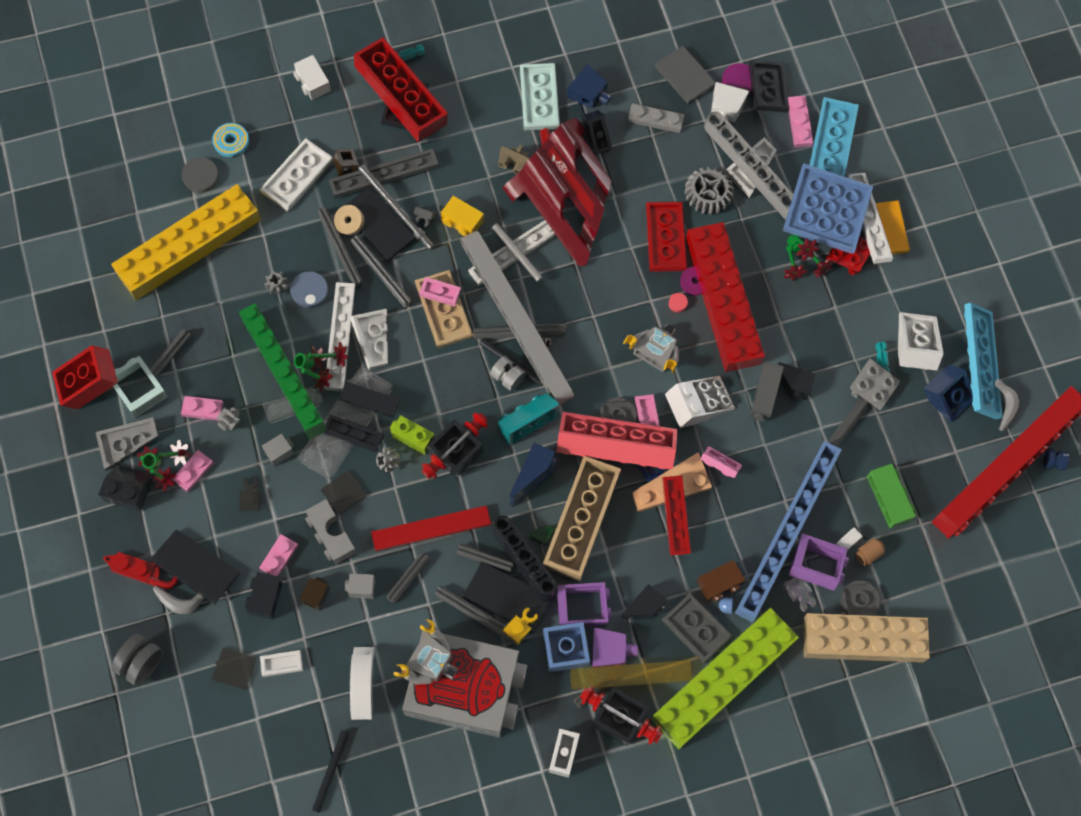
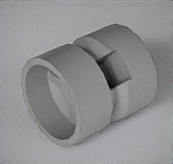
(507, 373)

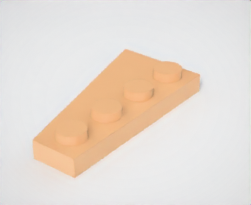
(694, 482)

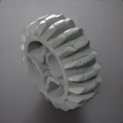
(709, 197)

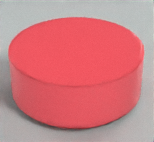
(678, 302)

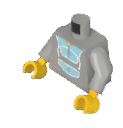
(656, 347)
(429, 658)

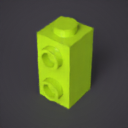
(411, 434)

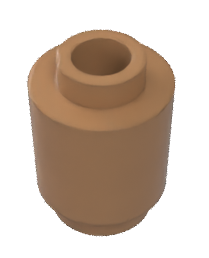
(870, 552)

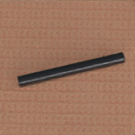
(499, 353)
(330, 771)

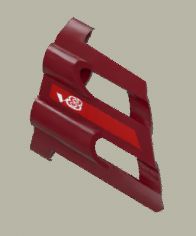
(553, 176)

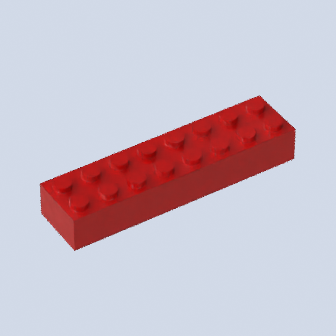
(724, 297)

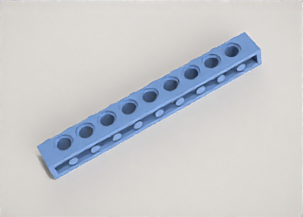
(788, 532)

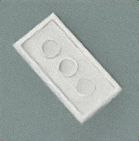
(296, 175)

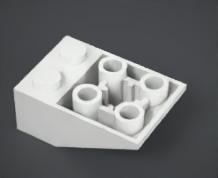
(699, 400)

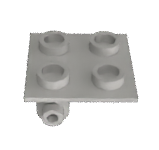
(874, 384)

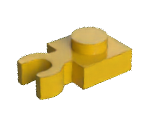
(519, 628)

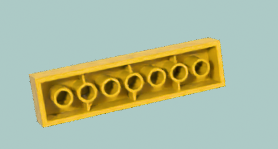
(186, 242)

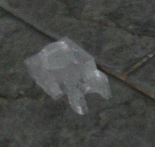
(799, 590)

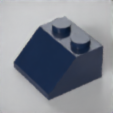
(950, 392)

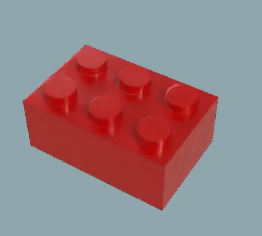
(84, 377)

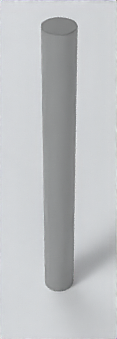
(517, 252)

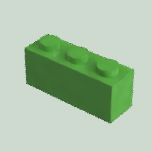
(891, 496)

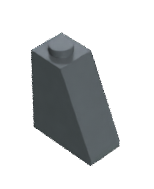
(766, 391)

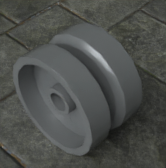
(137, 659)

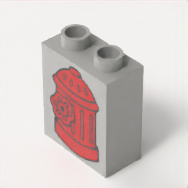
(478, 692)

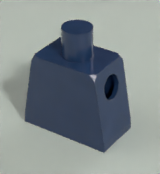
(589, 88)

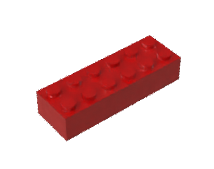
(400, 89)

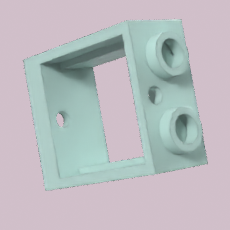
(149, 399)

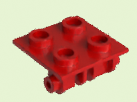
(854, 261)

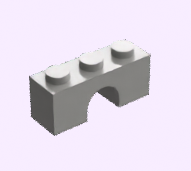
(338, 547)

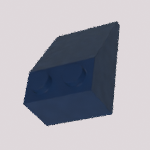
(535, 471)

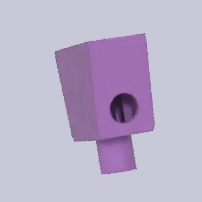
(611, 648)

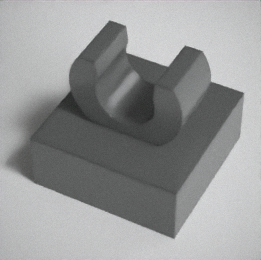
(425, 213)

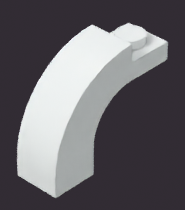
(361, 683)

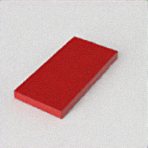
(666, 236)

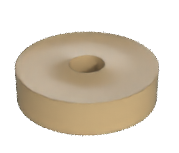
(342, 216)

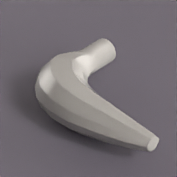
(1011, 403)
(177, 605)

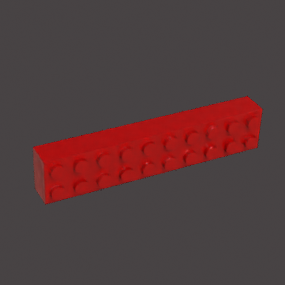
(1009, 464)

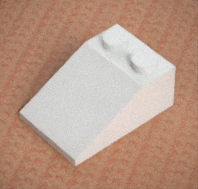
(919, 341)

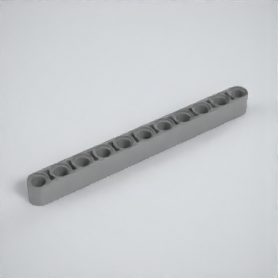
(517, 318)

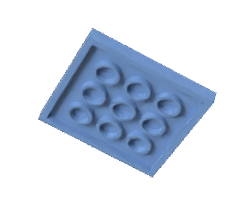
(828, 208)

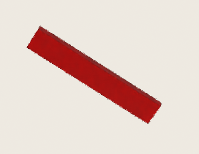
(431, 528)

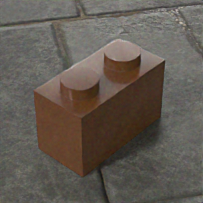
(721, 581)

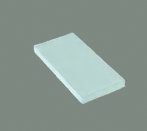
(539, 96)

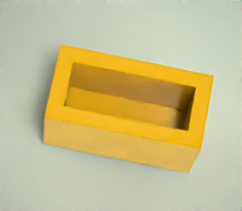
(462, 216)

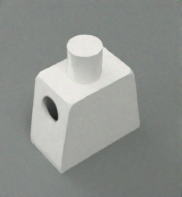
(728, 101)

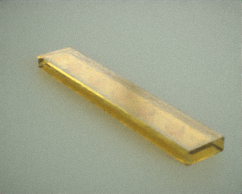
(631, 674)

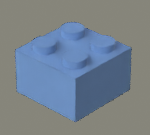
(566, 647)

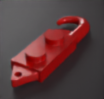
(138, 570)

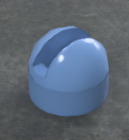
(726, 605)

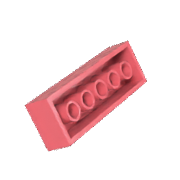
(617, 440)

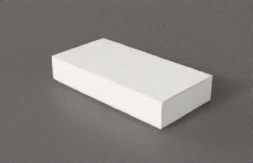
(281, 663)

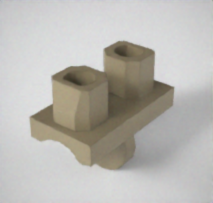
(513, 156)

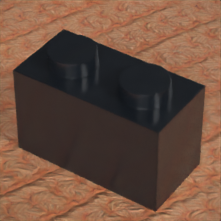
(264, 595)

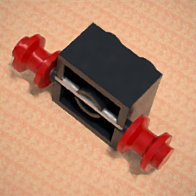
(455, 447)
(620, 716)

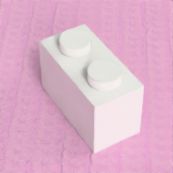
(312, 77)
(564, 753)

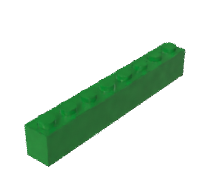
(283, 371)

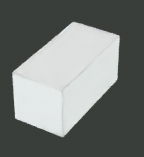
(849, 539)

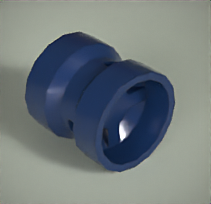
(1058, 460)

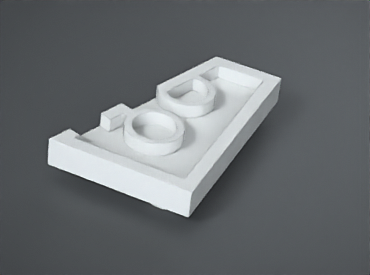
(371, 335)

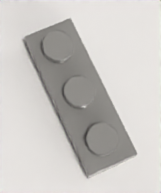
(655, 118)

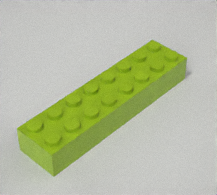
(724, 678)

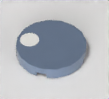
(309, 289)

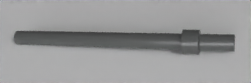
(419, 233)

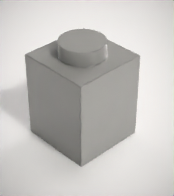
(278, 449)
(360, 586)

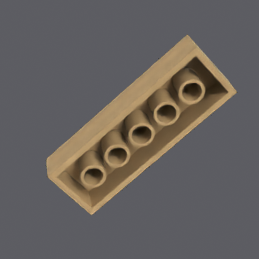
(581, 518)
(865, 637)

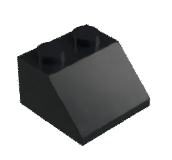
(126, 487)

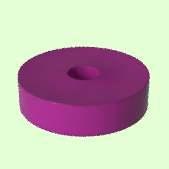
(686, 282)

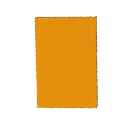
(893, 226)

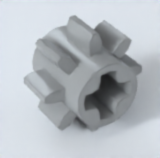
(276, 288)
(228, 418)
(388, 459)

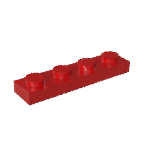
(676, 515)

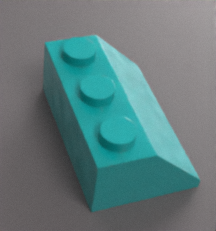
(528, 418)

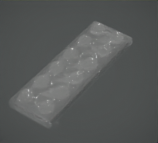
(327, 453)

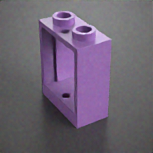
(824, 549)
(604, 592)

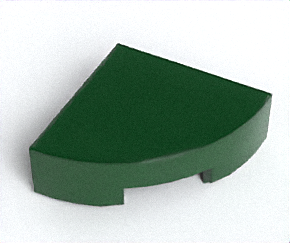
(543, 534)

